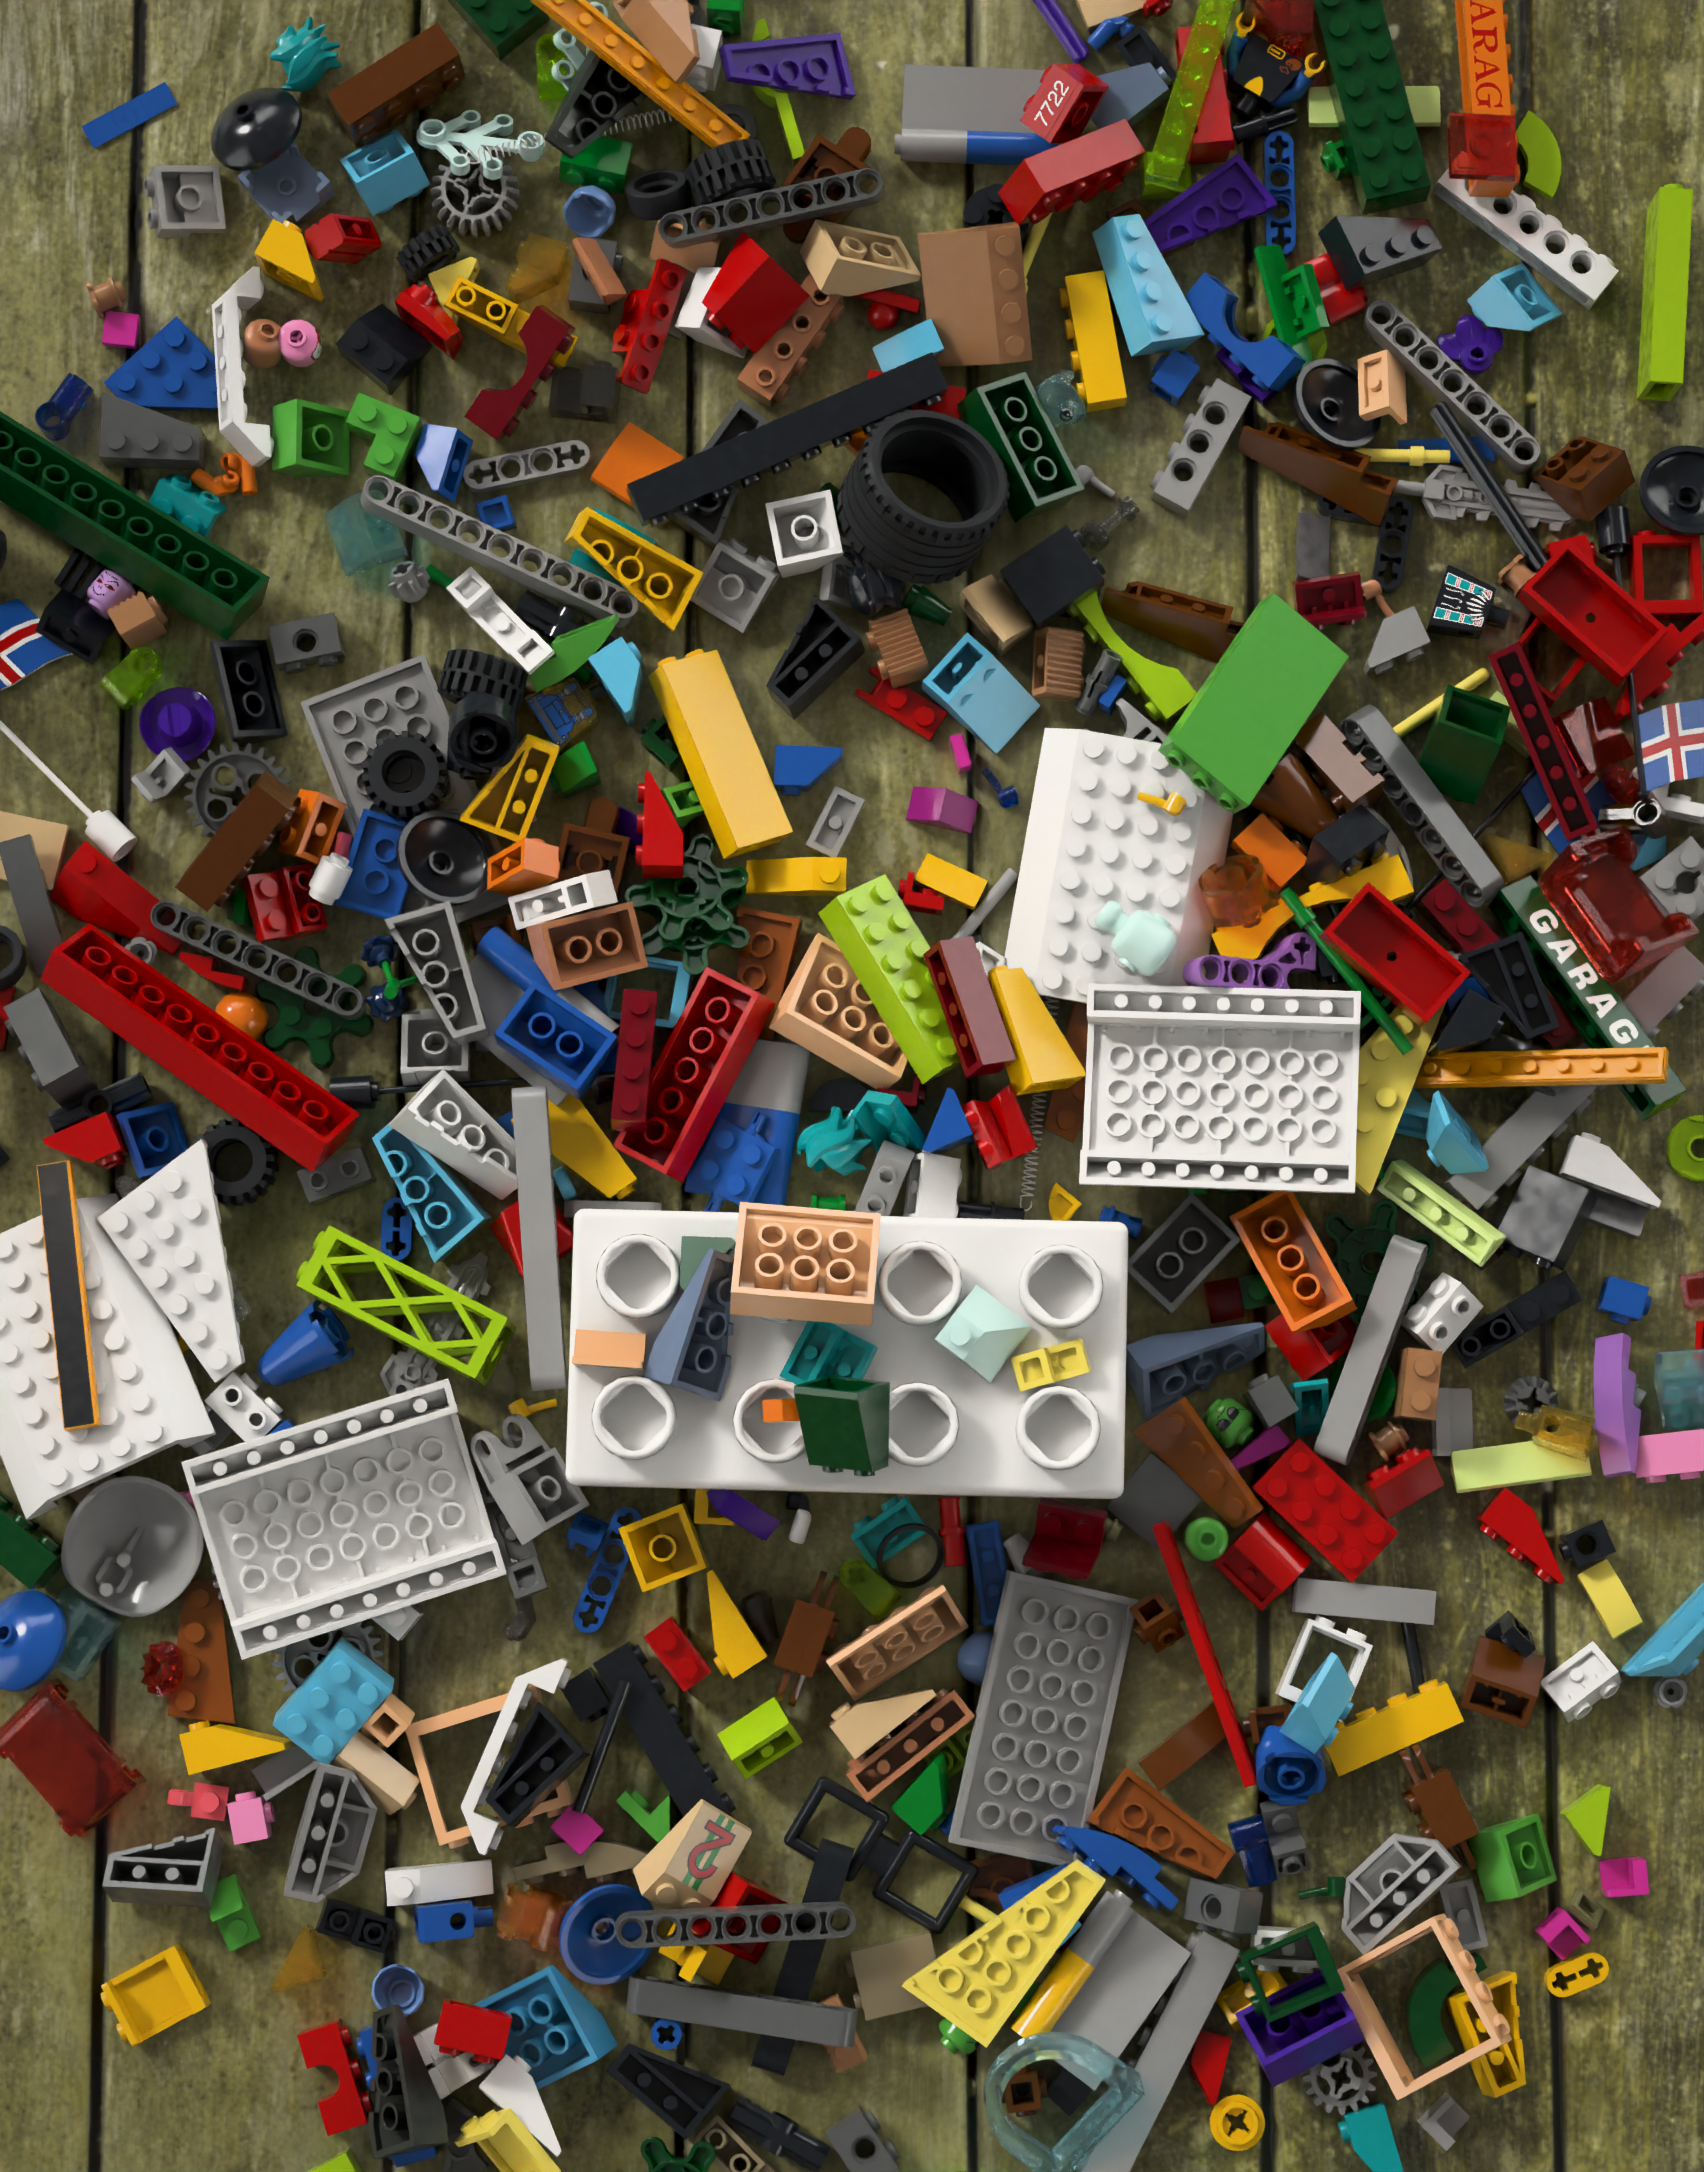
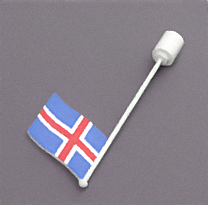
(20, 655)

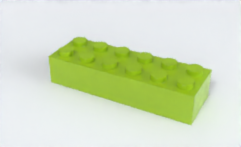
(890, 964)

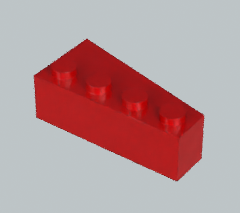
(1213, 131)

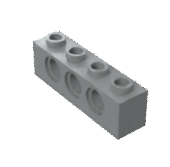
(1181, 495)

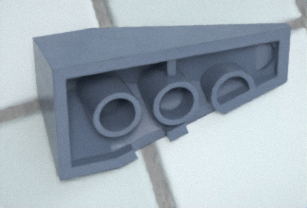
(695, 1338)
(1181, 1362)

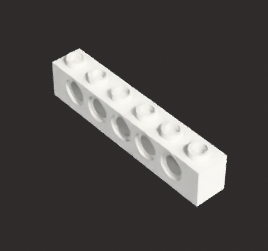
(1532, 247)

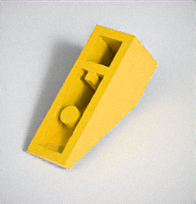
(797, 876)
(732, 1636)
(224, 1744)

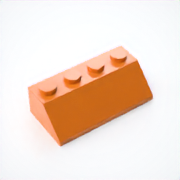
(1293, 1262)

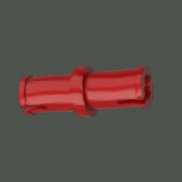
(952, 1531)

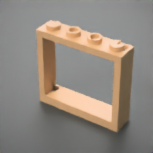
(459, 1836)
(1375, 2030)

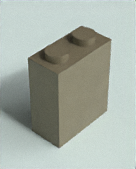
(883, 1968)

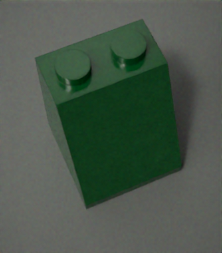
(1463, 743)
(845, 1423)

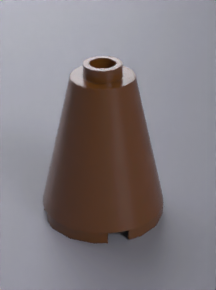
(1294, 799)

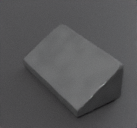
(1312, 546)
(1617, 1214)

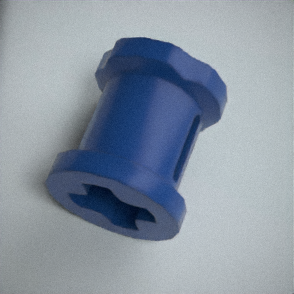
(667, 2043)

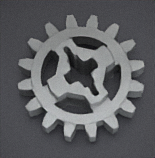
(1353, 2081)

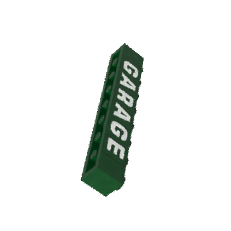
(1579, 988)

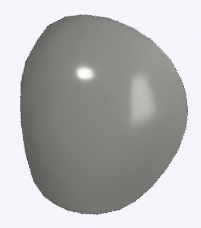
(132, 1546)

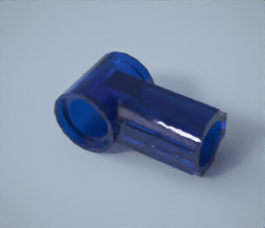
(65, 404)
(1251, 1841)

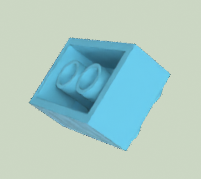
(333, 1701)

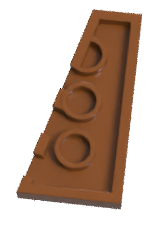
(1066, 1105)
(1195, 1456)
(202, 1639)

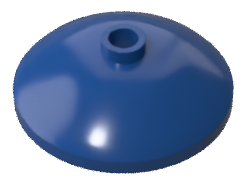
(29, 1639)
(596, 1953)

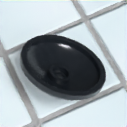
(256, 128)
(1329, 404)
(1667, 480)
(454, 846)

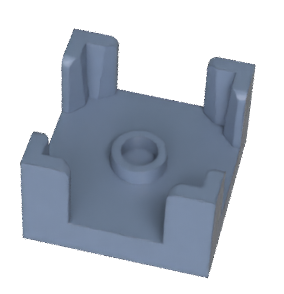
(287, 187)

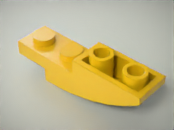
(493, 315)

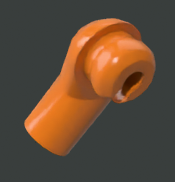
(247, 473)
(218, 485)

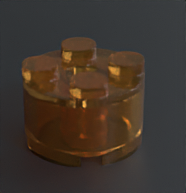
(1237, 892)
(532, 1916)

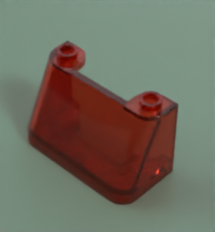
(1610, 908)
(67, 1759)

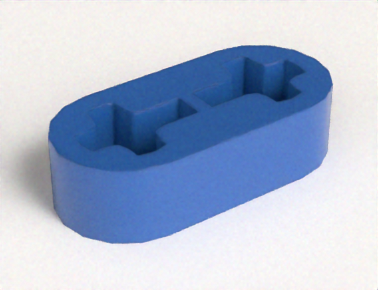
(388, 1230)

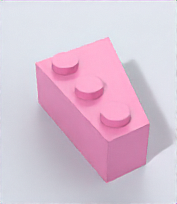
(1670, 1454)

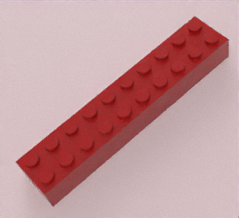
(199, 1047)

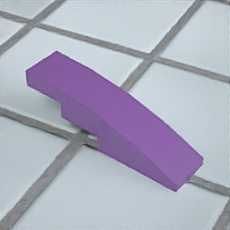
(1613, 1404)

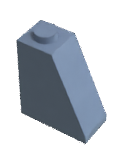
(1132, 94)

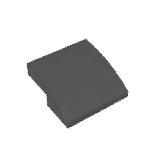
(1153, 1496)

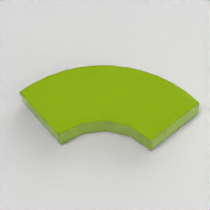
(1541, 155)

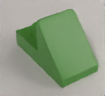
(683, 802)
(655, 1823)
(234, 1914)

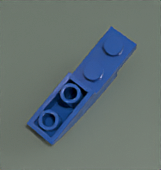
(1110, 1854)

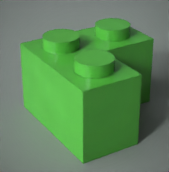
(390, 430)

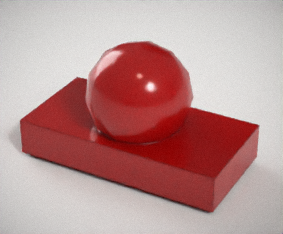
(884, 310)

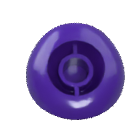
(178, 720)

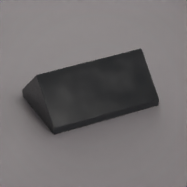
(248, 690)

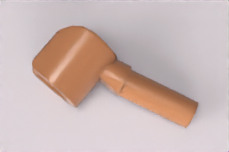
(1372, 589)

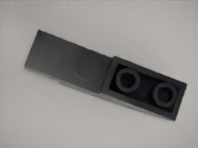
(1516, 1318)

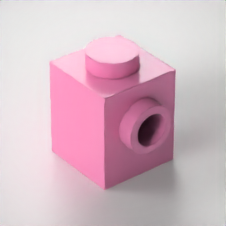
(250, 1817)

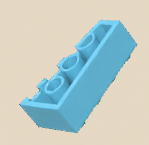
(1143, 289)
(434, 1195)

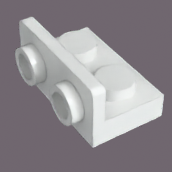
(1582, 1682)

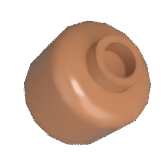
(261, 343)

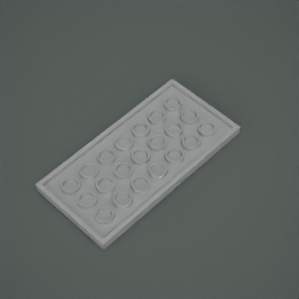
(360, 713)
(1042, 1717)

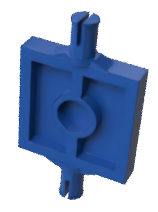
(735, 1162)

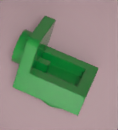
(1335, 160)

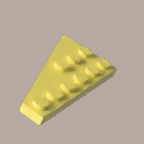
(1383, 1091)
(995, 1966)

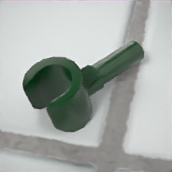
(1334, 1888)

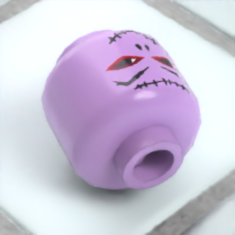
(108, 591)

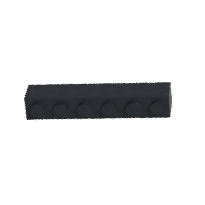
(659, 1731)

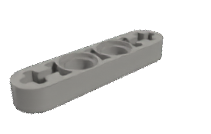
(526, 460)

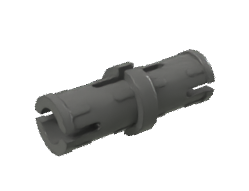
(1098, 682)

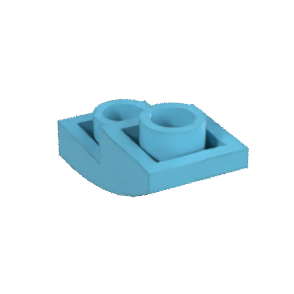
(908, 346)

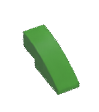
(572, 652)

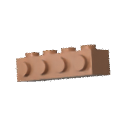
(786, 351)
(910, 1744)

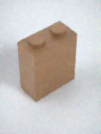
(1417, 1384)

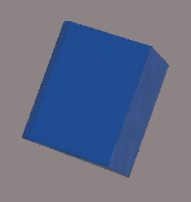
(949, 1127)
(152, 1137)

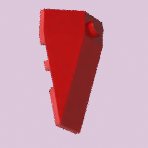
(107, 897)

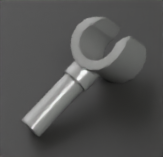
(1087, 475)

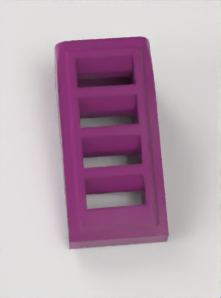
(1263, 1445)

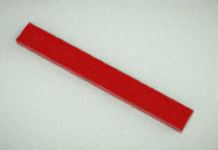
(1205, 1652)

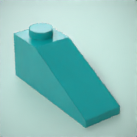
(1371, 2137)

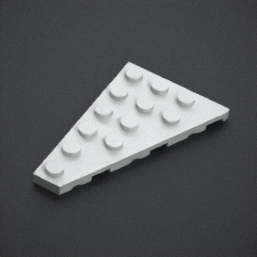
(177, 1250)

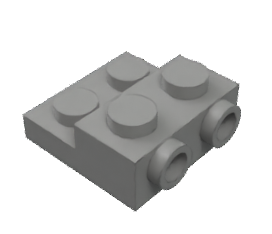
(185, 200)
(734, 584)

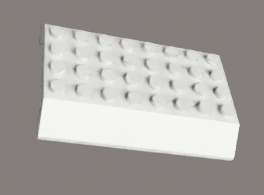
(1101, 844)
(1221, 1088)
(139, 1369)
(343, 1518)

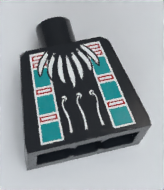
(1465, 606)

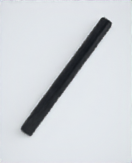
(1489, 486)

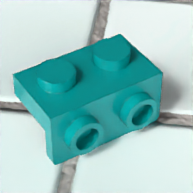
(187, 503)
(871, 1532)

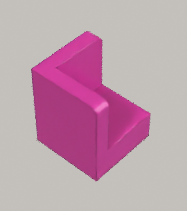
(576, 1830)
(1623, 1876)
(1561, 1933)

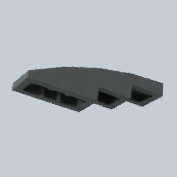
(31, 899)

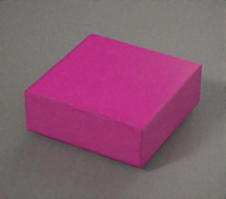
(121, 330)
(960, 753)

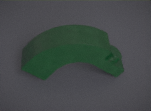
(1424, 2010)

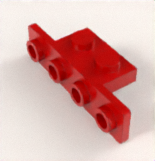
(646, 325)

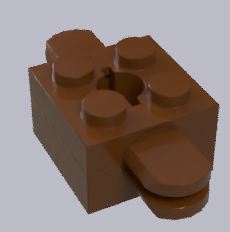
(825, 160)
(595, 845)
(805, 1638)
(1438, 1806)

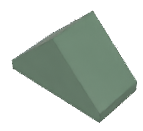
(694, 1250)

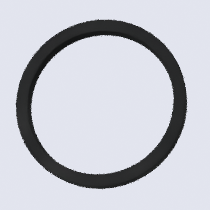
(911, 1526)

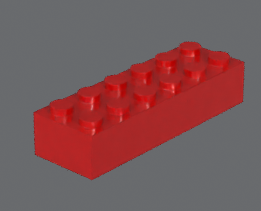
(697, 1072)

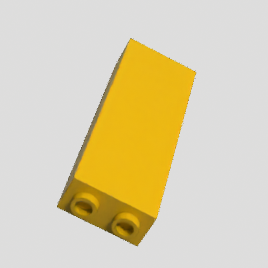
(719, 752)

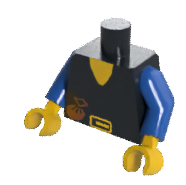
(1264, 73)

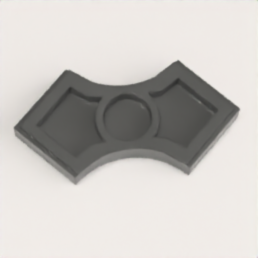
(465, 2157)

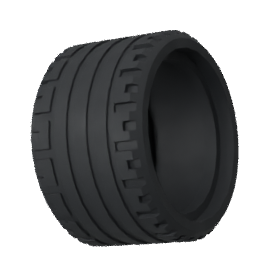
(944, 455)

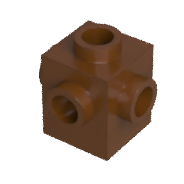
(1157, 1622)
(1025, 2103)

